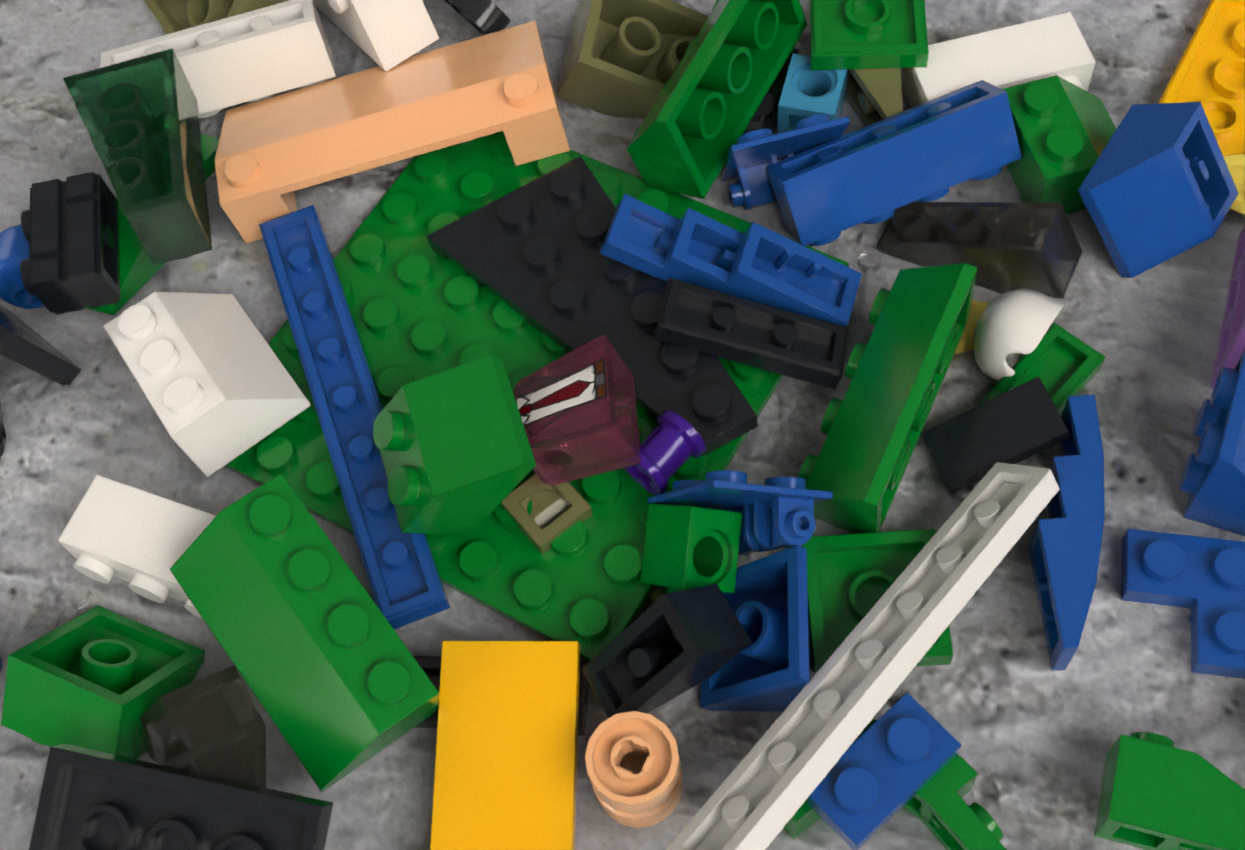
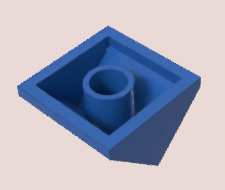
(774, 613)

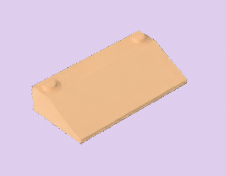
(385, 118)

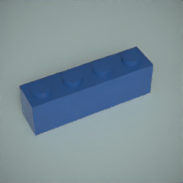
(895, 163)

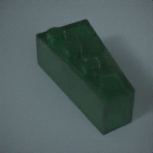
(151, 149)

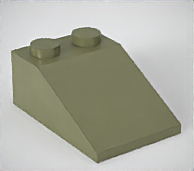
(625, 53)

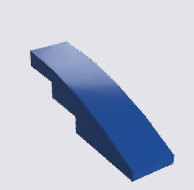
(744, 265)
(1069, 543)

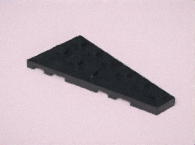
(544, 260)

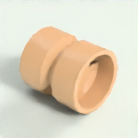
(634, 769)

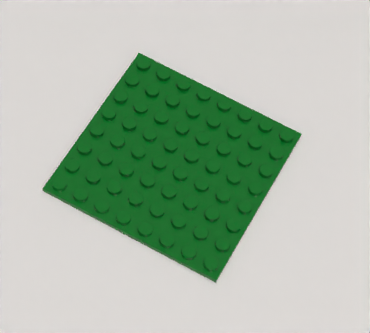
(429, 316)

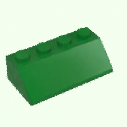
(715, 93)
(889, 395)
(304, 632)

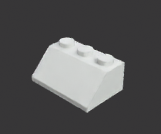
(206, 373)

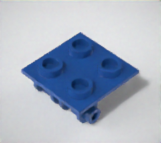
(761, 148)
(772, 513)

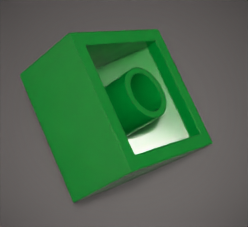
(1059, 139)
(452, 447)
(94, 682)

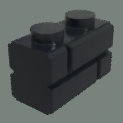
(72, 244)

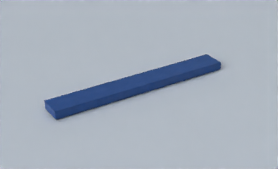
(347, 403)

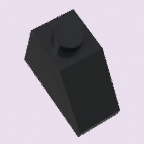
(666, 651)

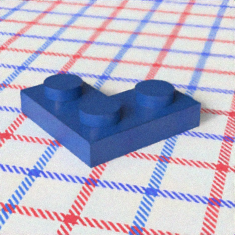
(1197, 576)

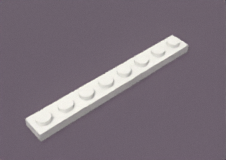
(869, 664)

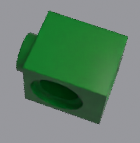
(691, 547)

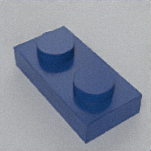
(882, 771)

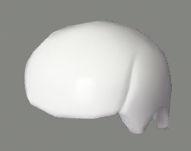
(1012, 327)

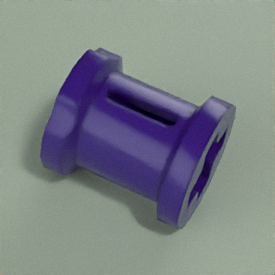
(666, 452)

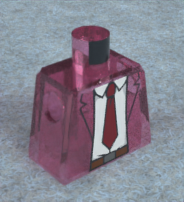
(580, 414)

